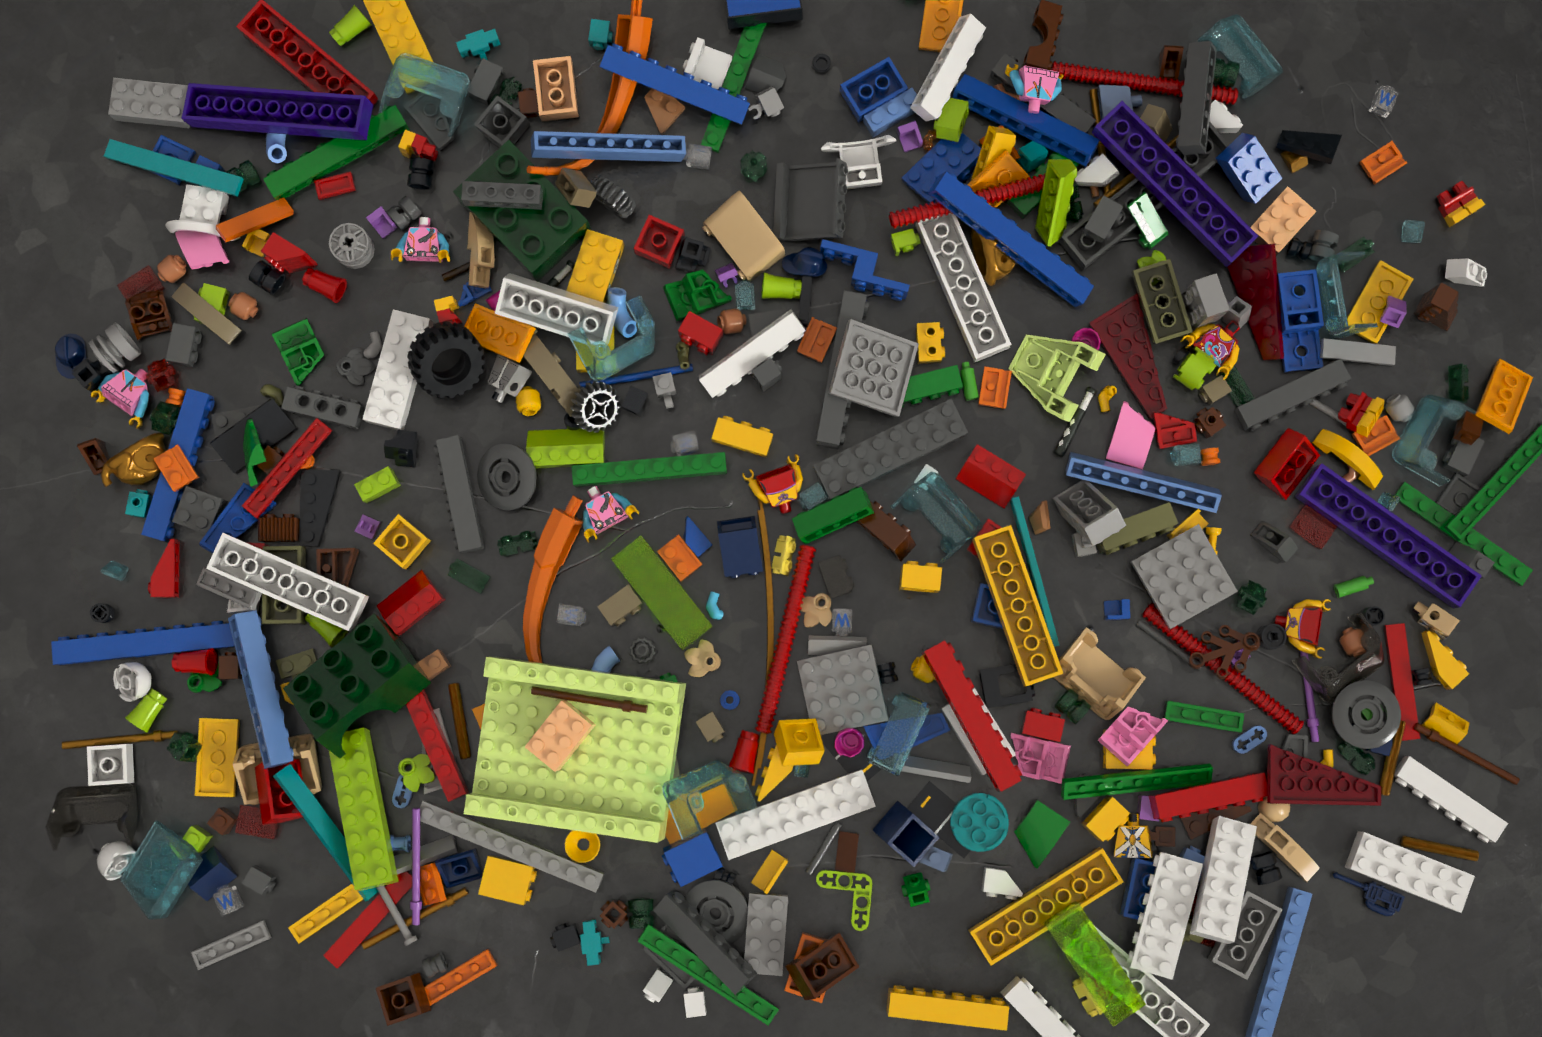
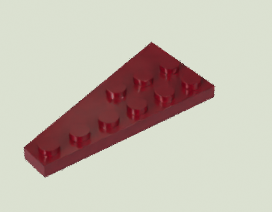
(1257, 284)
(1129, 348)
(1305, 781)

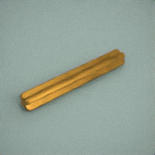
(459, 720)
(1391, 761)
(1440, 848)

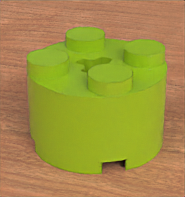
(1194, 369)

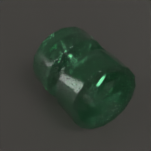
(1225, 72)
(247, 172)
(1072, 706)
(640, 913)

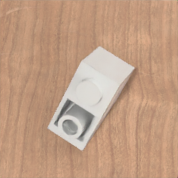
(1223, 119)
(1098, 173)
(1465, 272)
(999, 882)
(657, 985)

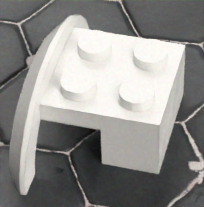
(861, 160)
(200, 211)

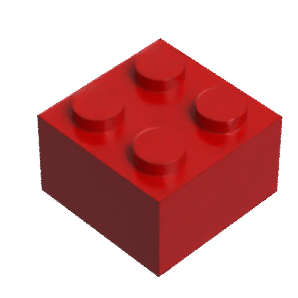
(659, 241)
(700, 333)

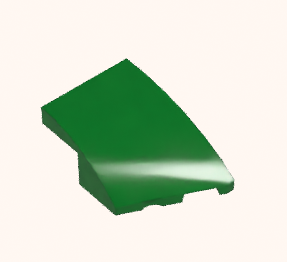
(694, 294)
(299, 349)
(252, 451)
(1040, 832)

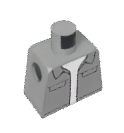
(507, 378)

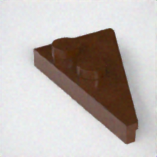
(1201, 823)

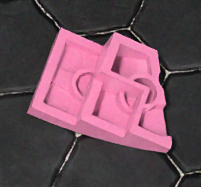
(201, 248)
(1131, 438)
(1131, 734)
(1041, 757)

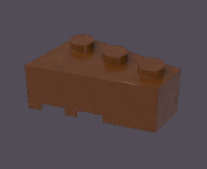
(1438, 306)
(888, 532)
(336, 563)

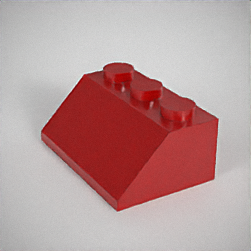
(286, 256)
(1287, 463)
(990, 476)
(410, 603)
(273, 801)

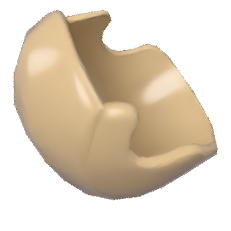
(1273, 812)

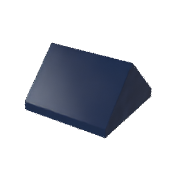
(460, 868)
(211, 874)

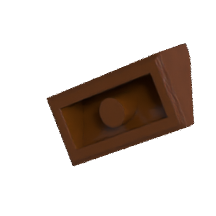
(846, 851)

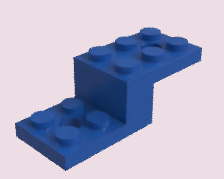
(864, 268)
(1300, 320)

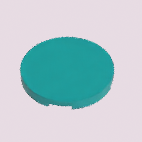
(979, 822)

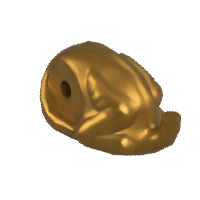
(990, 260)
(135, 463)

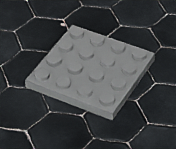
(873, 368)
(1184, 576)
(843, 689)

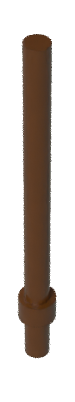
(626, 705)
(1434, 735)

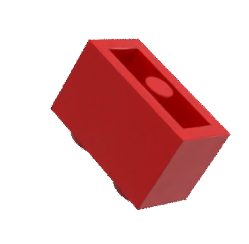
(1042, 726)

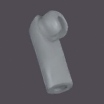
(375, 347)

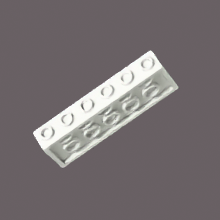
(1165, 915)

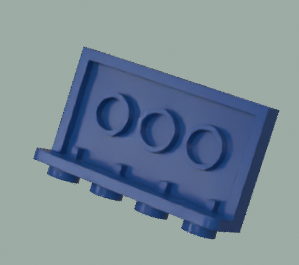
(945, 156)

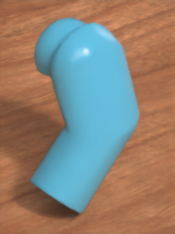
(712, 607)

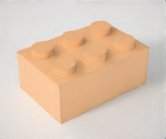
(555, 88)
(1282, 220)
(560, 735)

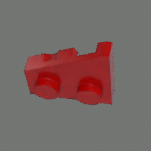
(1173, 430)

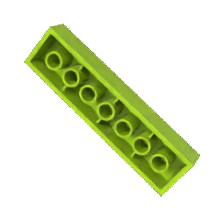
(363, 812)

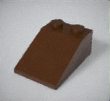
(822, 967)

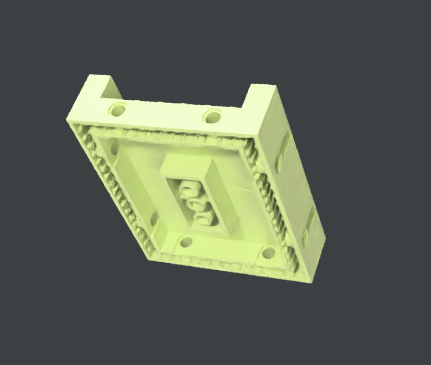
(610, 779)

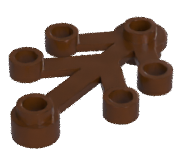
(1226, 649)

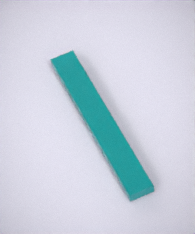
(173, 167)
(1033, 567)
(318, 821)

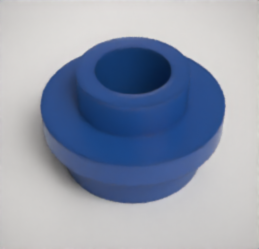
(723, 700)

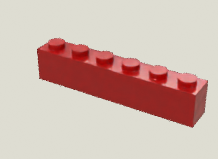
(437, 747)
(1208, 796)

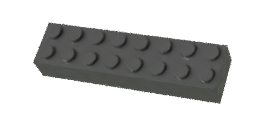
(833, 412)
(890, 449)

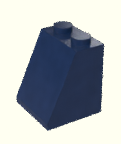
(739, 546)
(905, 833)

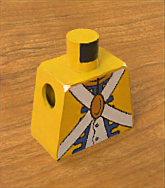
(1133, 840)

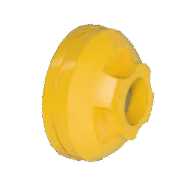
(575, 852)

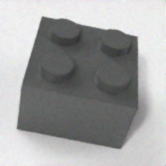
(198, 510)

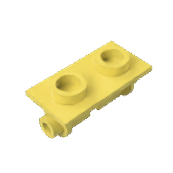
(786, 546)
(1089, 1004)

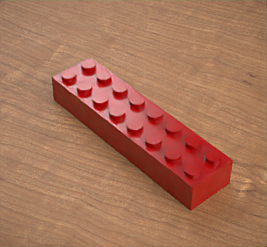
(299, 54)
(971, 716)

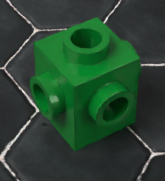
(916, 889)

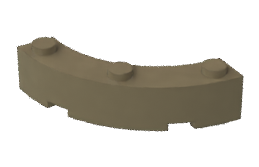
(551, 373)

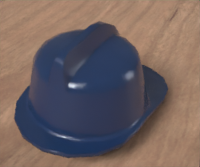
(806, 262)
(69, 353)

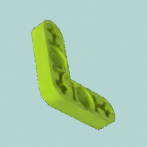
(858, 892)

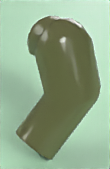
(683, 354)
(272, 391)

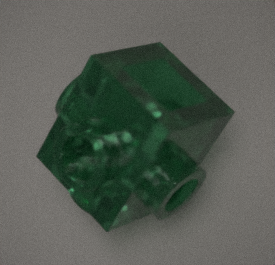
(756, 171)
(164, 417)
(1251, 597)
(184, 747)

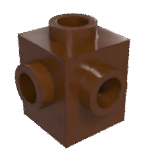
(1209, 421)
(610, 920)

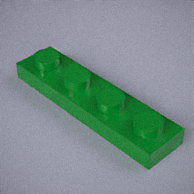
(1204, 716)

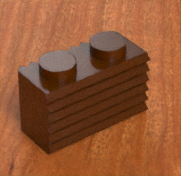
(278, 529)

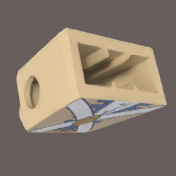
(1443, 623)

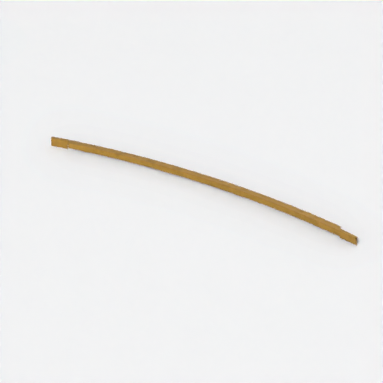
(770, 624)

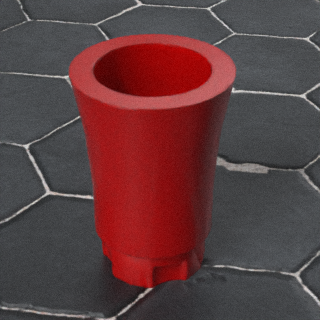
(325, 284)
(199, 661)
(745, 752)

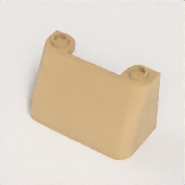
(744, 237)
(1097, 676)
(249, 757)

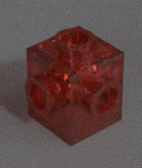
(161, 374)

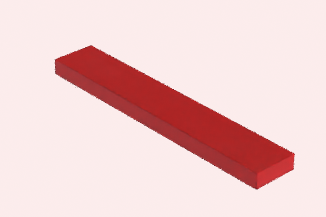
(286, 468)
(1402, 677)
(367, 921)

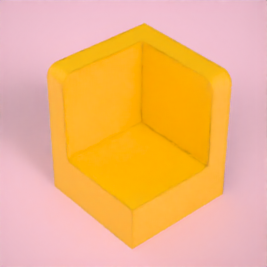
(255, 242)

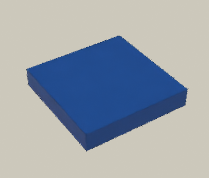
(174, 149)

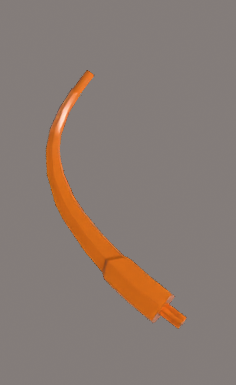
(634, 35)
(549, 556)

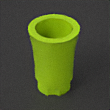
(349, 26)
(780, 287)
(329, 632)
(147, 710)

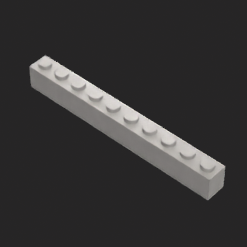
(510, 846)

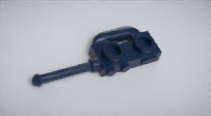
(1375, 892)

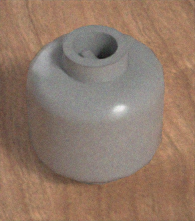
(1399, 407)

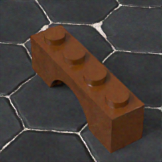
(1046, 20)

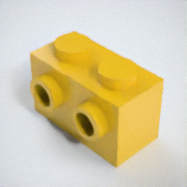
(929, 340)

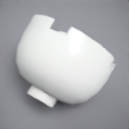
(132, 681)
(114, 859)

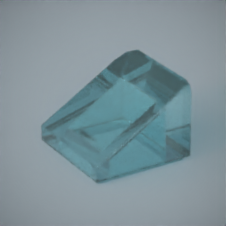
(1412, 231)
(1389, 500)
(115, 570)
(801, 771)

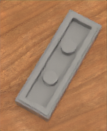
(830, 644)

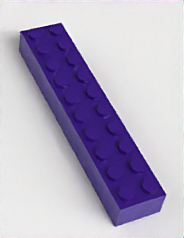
(277, 111)
(1174, 184)
(1388, 536)

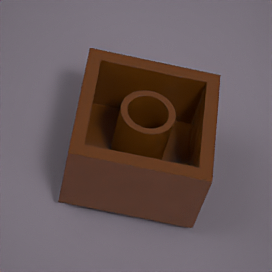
(403, 999)

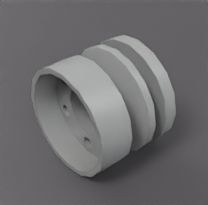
(361, 250)
(112, 350)

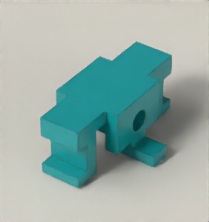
(478, 43)
(592, 942)

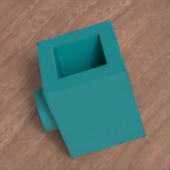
(600, 34)
(1032, 156)
(138, 503)

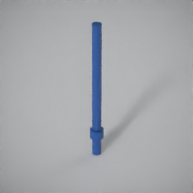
(640, 375)

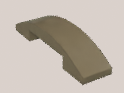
(206, 313)

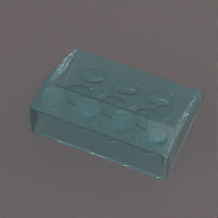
(160, 871)

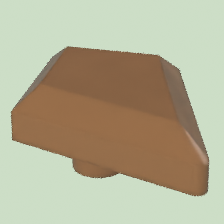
(1040, 518)

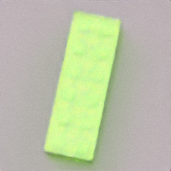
(662, 593)
(1094, 963)

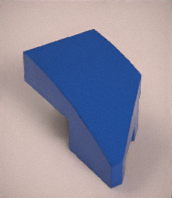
(472, 293)
(695, 538)

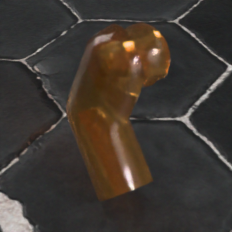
(928, 139)

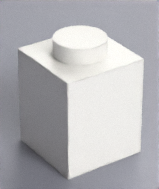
(694, 1002)

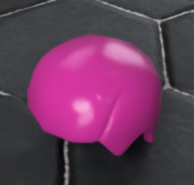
(1087, 336)
(849, 742)

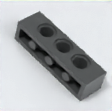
(502, 195)
(351, 418)

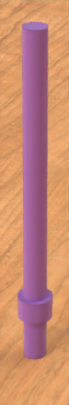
(1312, 721)
(416, 903)

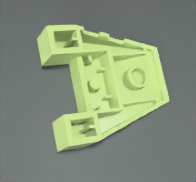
(1048, 368)

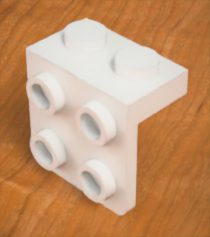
(707, 64)

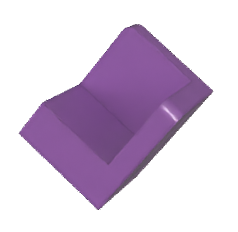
(909, 136)
(382, 222)
(1394, 312)
(1144, 808)

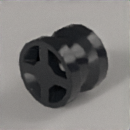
(1422, 676)

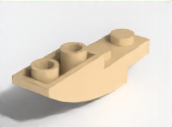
(482, 253)
(1285, 847)

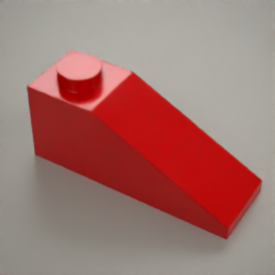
(166, 574)

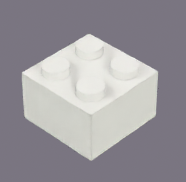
(110, 764)

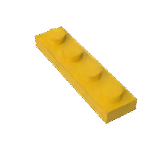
(325, 913)

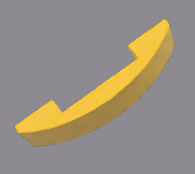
(1350, 454)

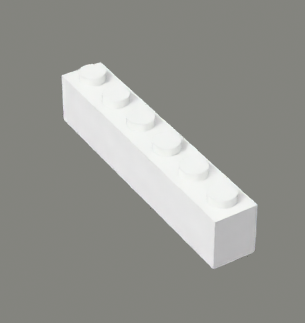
(948, 67)
(752, 353)
(1449, 799)

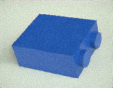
(691, 858)

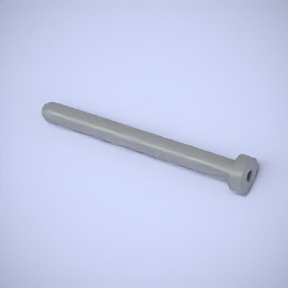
(397, 916)

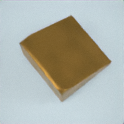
(1294, 161)

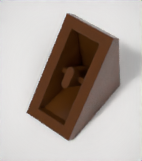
(1170, 61)
(94, 453)

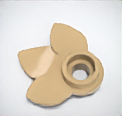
(816, 613)
(699, 659)

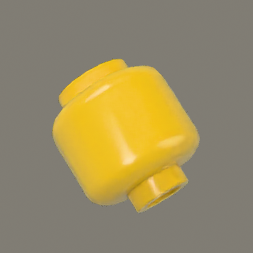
(528, 401)
(921, 670)

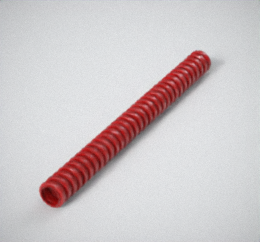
(1136, 81)
(991, 195)
(785, 639)
(1234, 678)

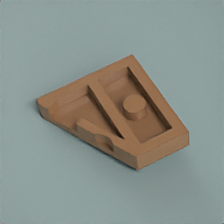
(663, 109)

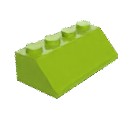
(1055, 199)
(565, 447)

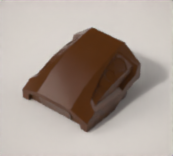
(149, 313)

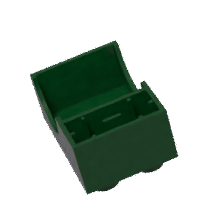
(530, 236)
(356, 676)

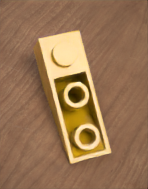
(1443, 664)
(773, 774)

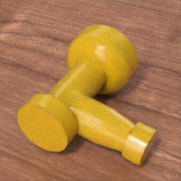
(1213, 533)

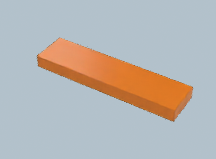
(254, 219)
(460, 976)

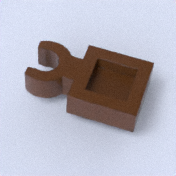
(1164, 836)

